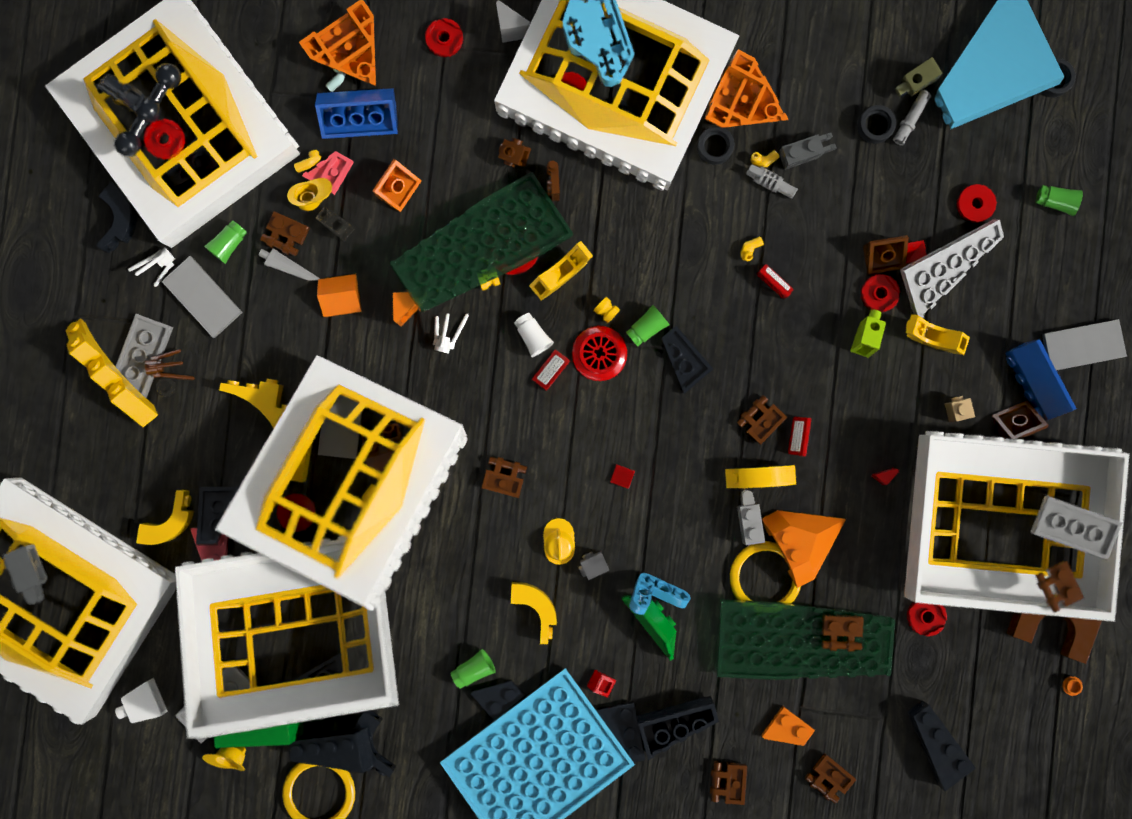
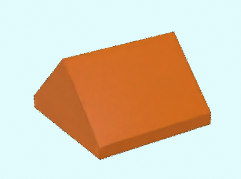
(396, 185)
(339, 295)
(403, 307)

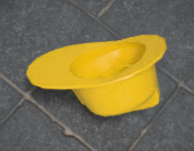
(309, 194)
(559, 541)
(227, 758)

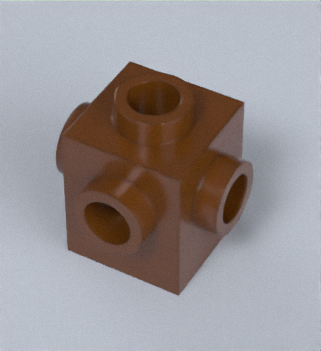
(514, 152)

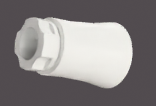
(532, 334)

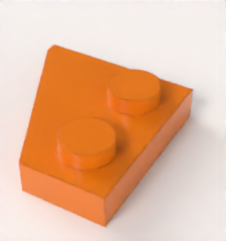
(788, 728)

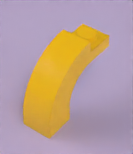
(562, 271)
(936, 336)
(760, 477)
(178, 522)
(531, 595)

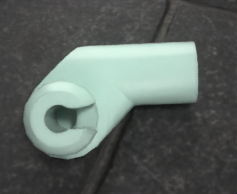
(336, 80)

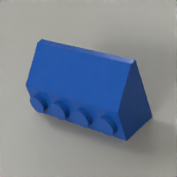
(357, 113)
(1040, 380)

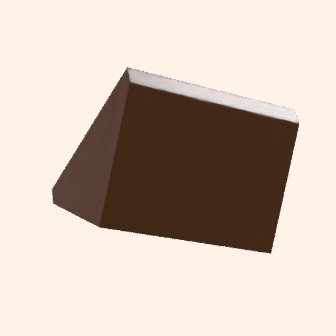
(886, 254)
(1019, 421)

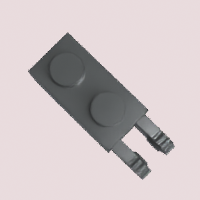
(805, 150)
(26, 572)

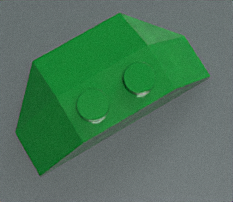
(657, 625)

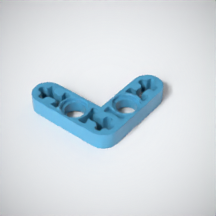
(651, 587)

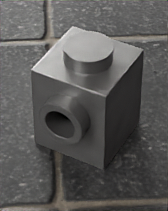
(593, 565)

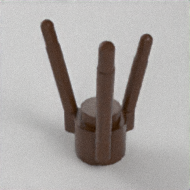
(156, 366)

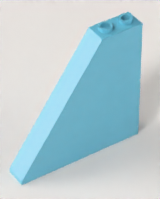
(999, 65)

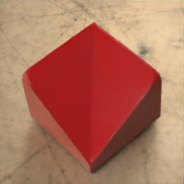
(915, 251)

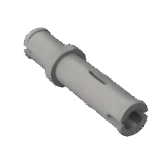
(908, 124)

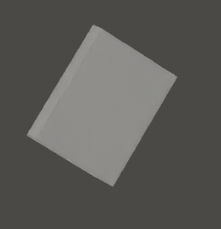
(511, 24)

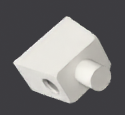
(142, 703)

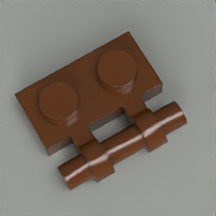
(553, 184)
(287, 228)
(765, 424)
(501, 482)
(1064, 584)
(842, 626)
(833, 773)
(735, 783)

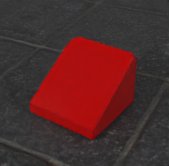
(622, 476)
(886, 476)
(601, 683)

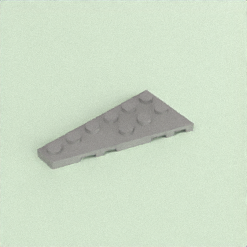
(943, 268)

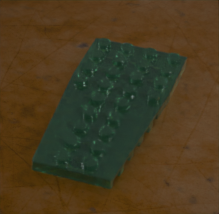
(482, 244)
(787, 639)

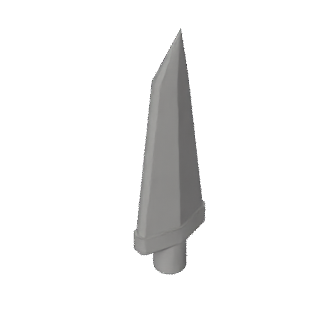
(279, 261)

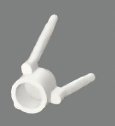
(162, 257)
(442, 342)

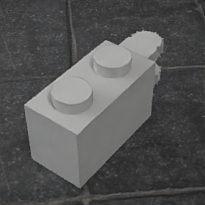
(750, 519)

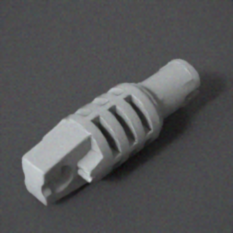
(771, 181)

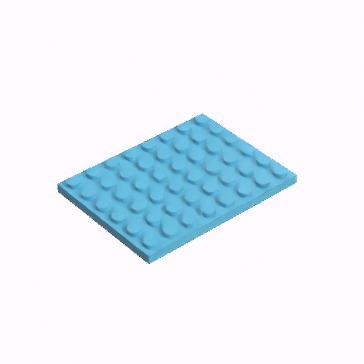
(539, 757)

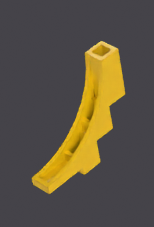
(103, 372)
(268, 401)

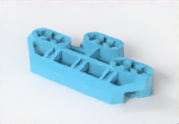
(596, 38)

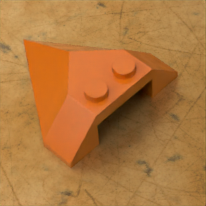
(346, 44)
(743, 96)
(803, 541)

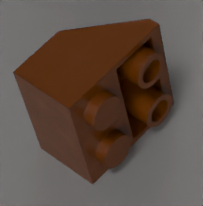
(379, 454)

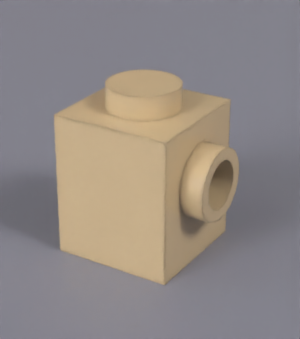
(959, 409)

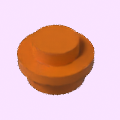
(1072, 685)

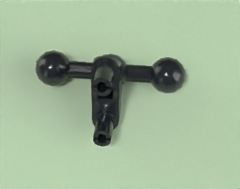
(146, 108)

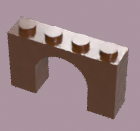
(1079, 638)

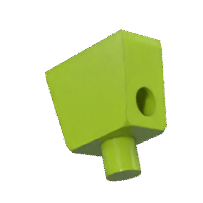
(869, 335)

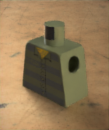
(924, 75)

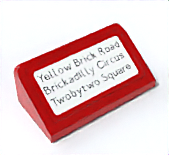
(775, 282)
(551, 370)
(799, 436)

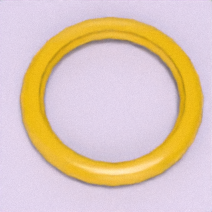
(738, 562)
(289, 782)

